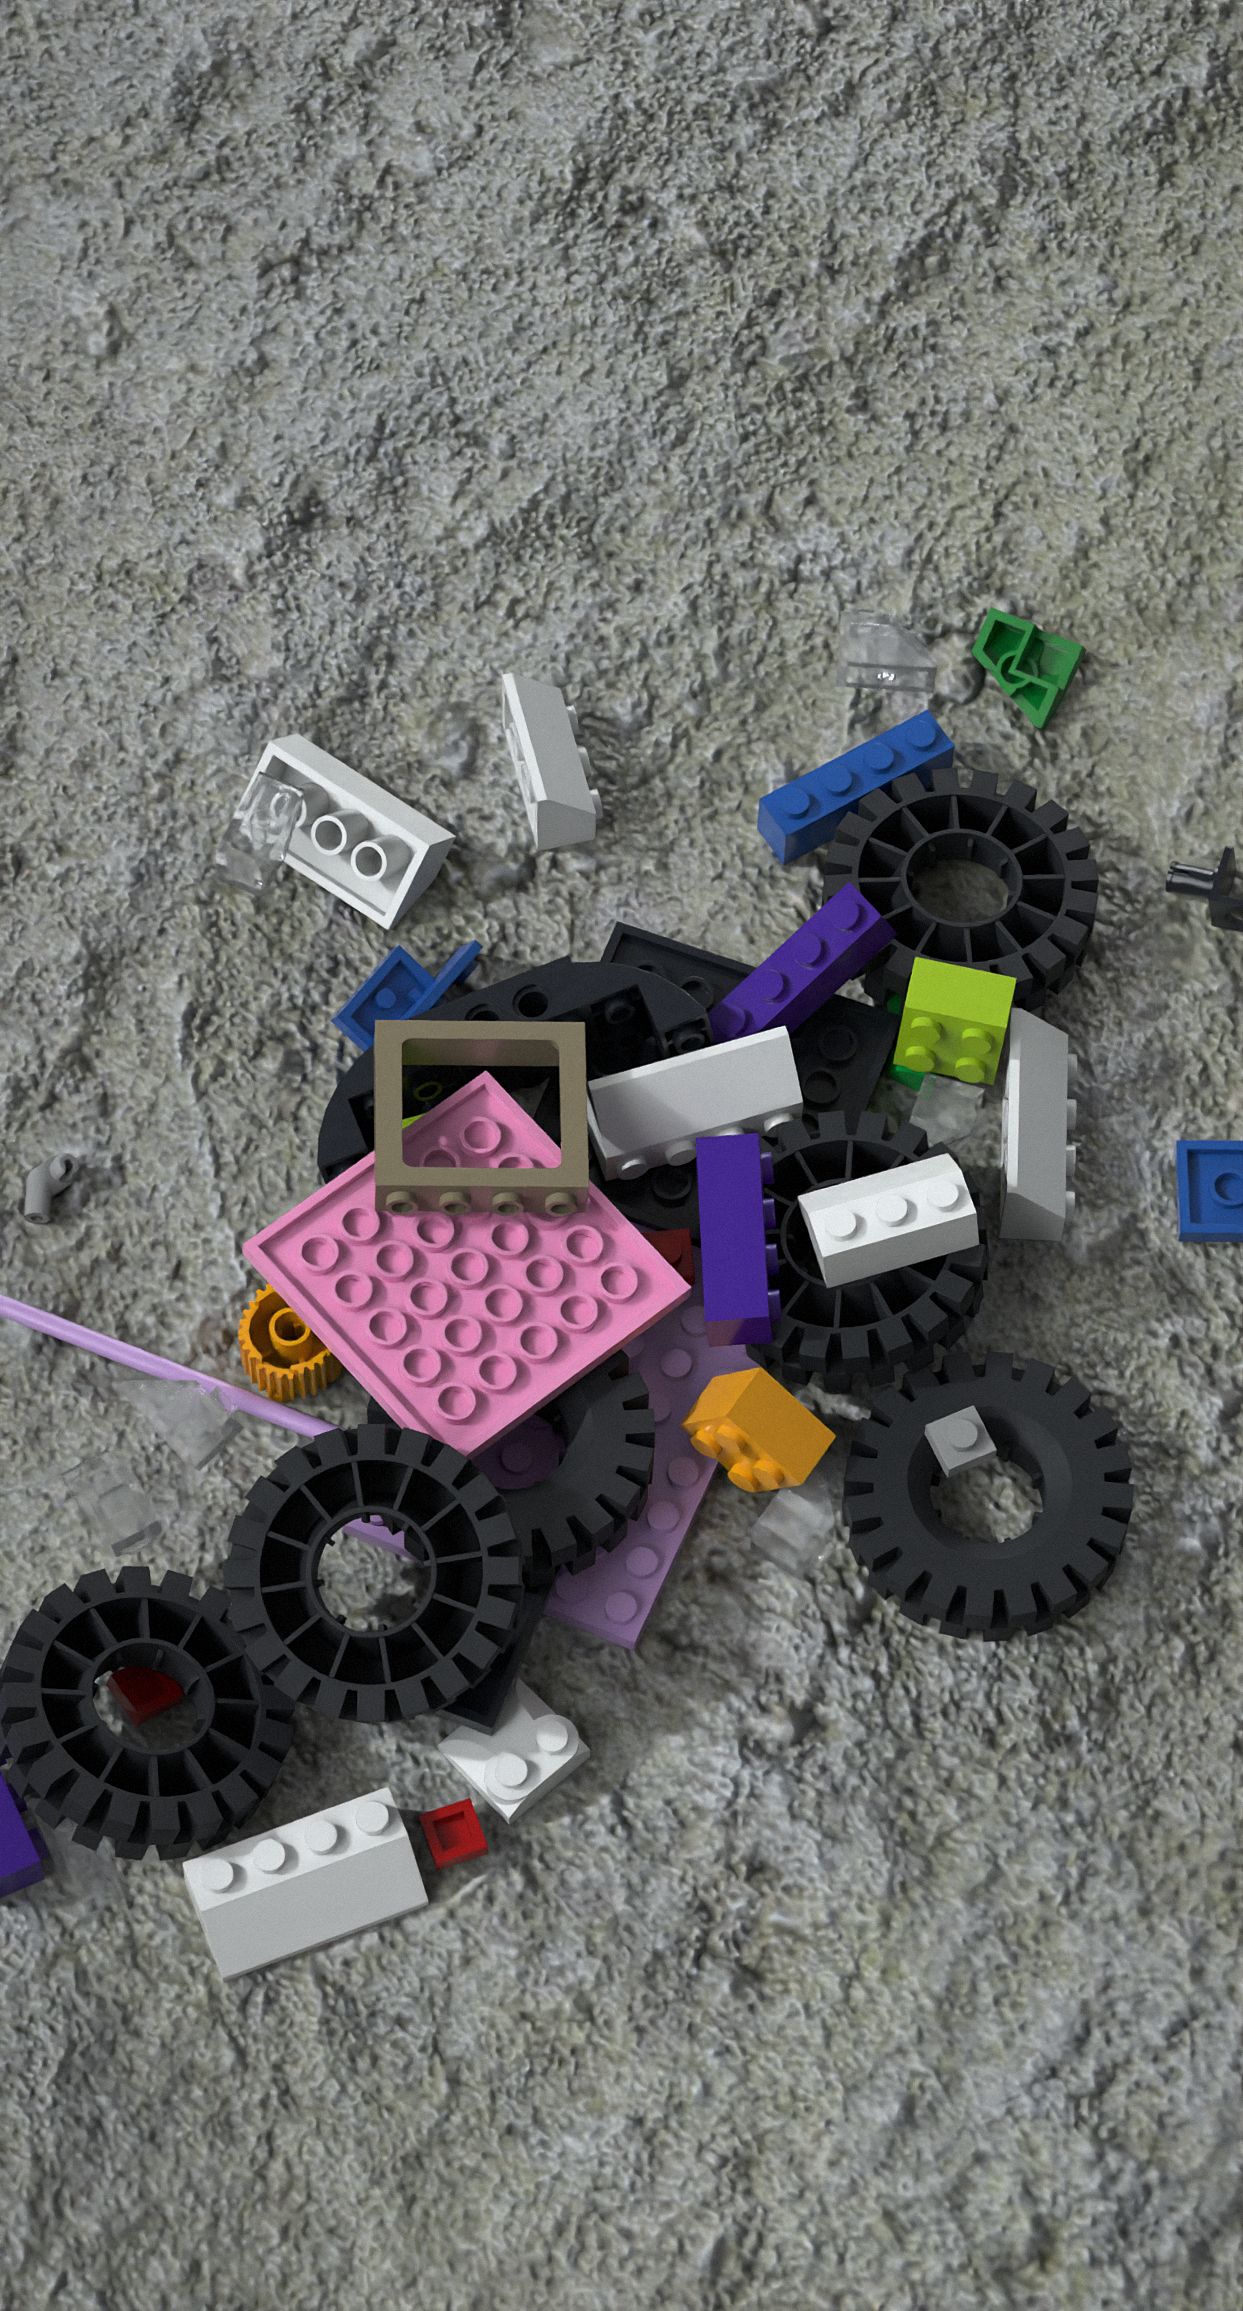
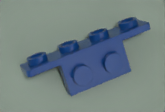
(400, 991)

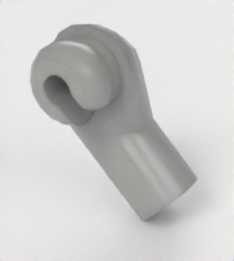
(45, 1183)

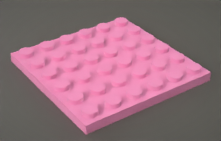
(473, 1313)

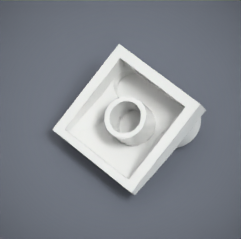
(522, 1758)

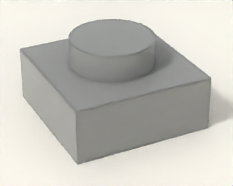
(960, 1441)

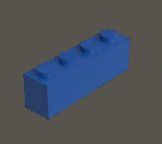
(811, 807)

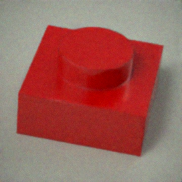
(675, 1249)
(144, 1692)
(453, 1834)

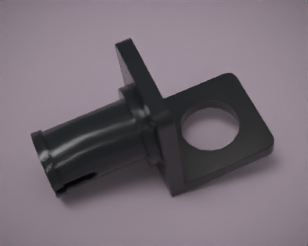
(1211, 885)

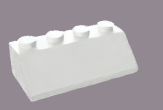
(355, 833)
(662, 1107)
(1035, 1130)
(305, 1884)

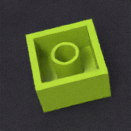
(954, 1021)

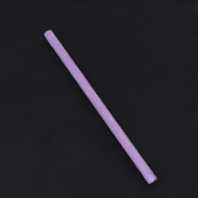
(158, 1366)

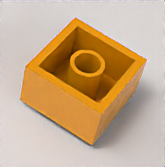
(756, 1431)

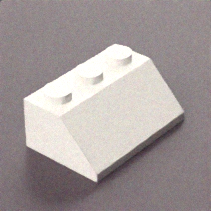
(549, 763)
(890, 1219)

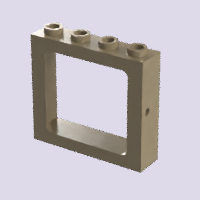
(460, 1189)

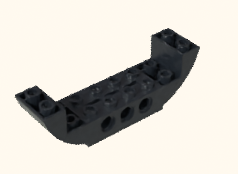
(613, 1000)

